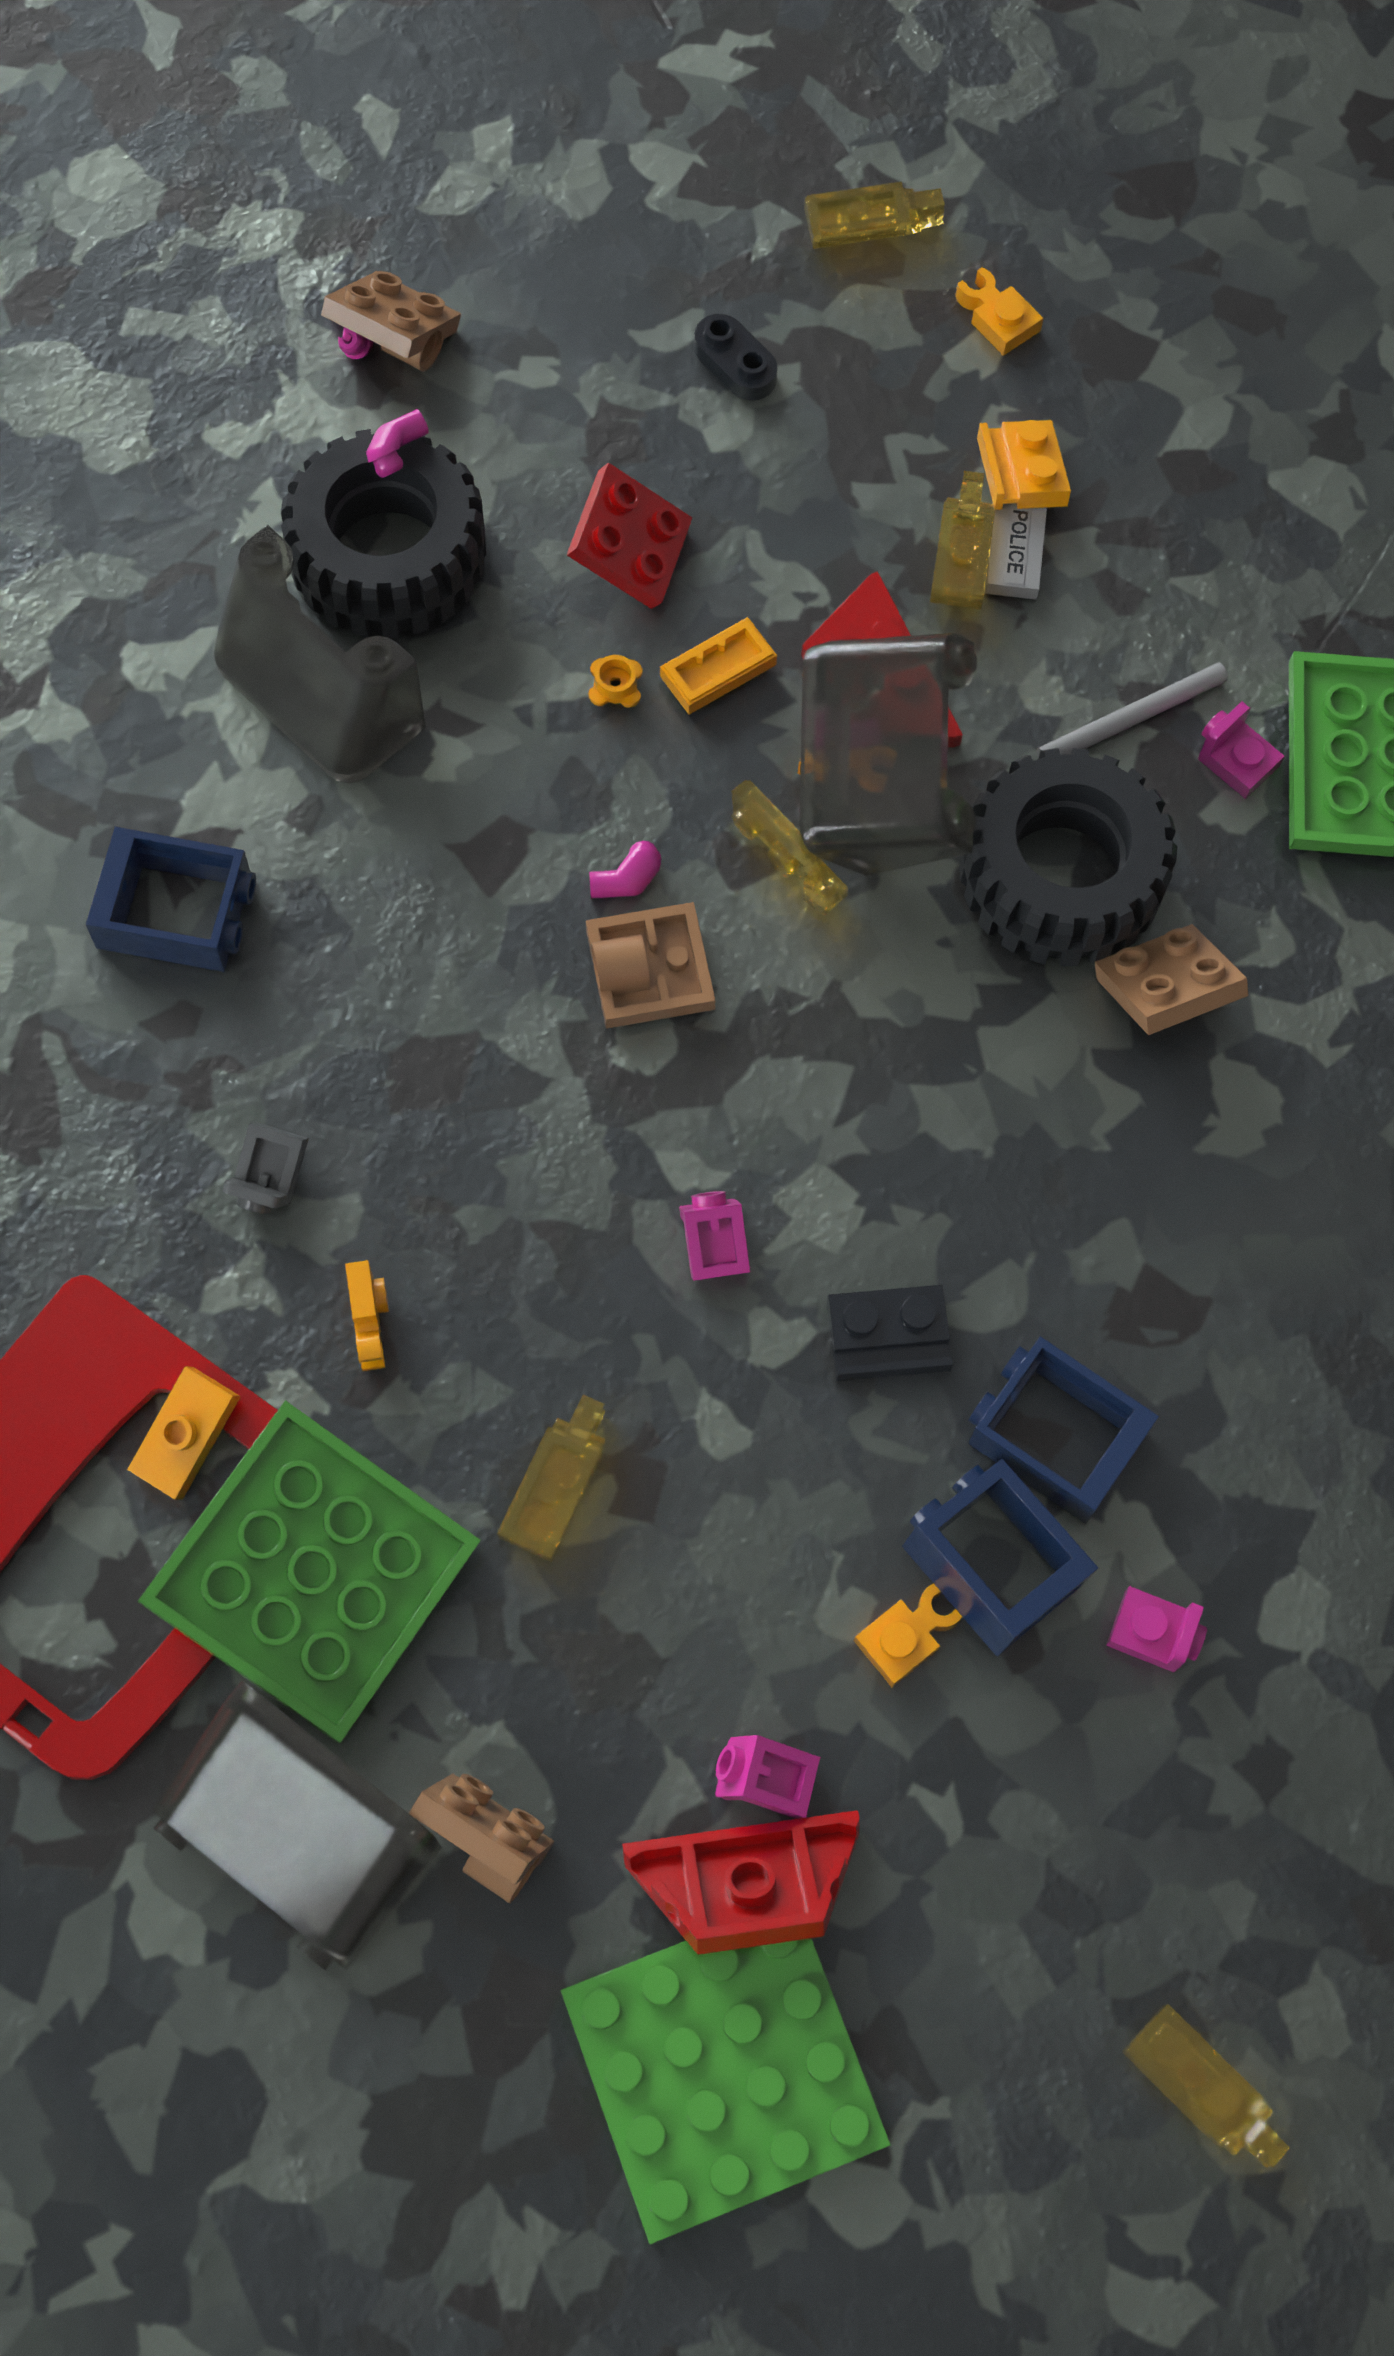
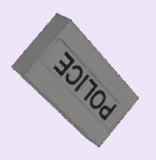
(1016, 552)

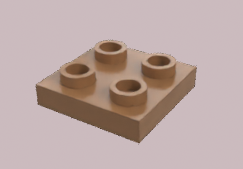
(394, 316)
(650, 965)
(1171, 979)
(500, 1842)

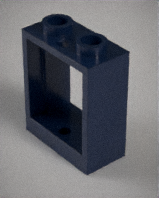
(118, 881)
(1088, 1389)
(963, 1586)

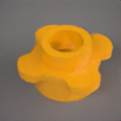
(611, 669)

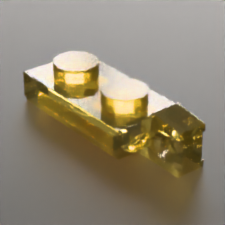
(871, 213)
(963, 546)
(762, 819)
(555, 1482)
(1205, 2087)

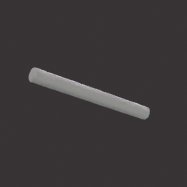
(1140, 710)

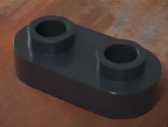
(731, 353)

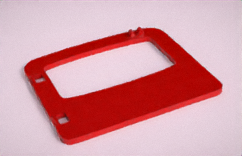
(61, 1399)

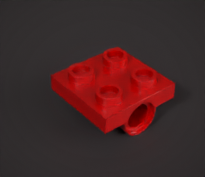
(629, 536)

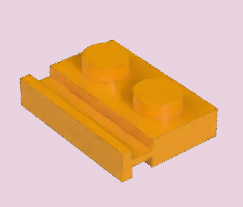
(1024, 464)

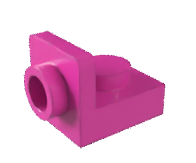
(1238, 752)
(715, 1236)
(1157, 1630)
(767, 1774)

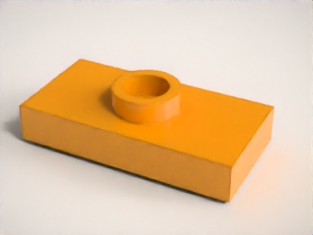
(718, 665)
(183, 1433)

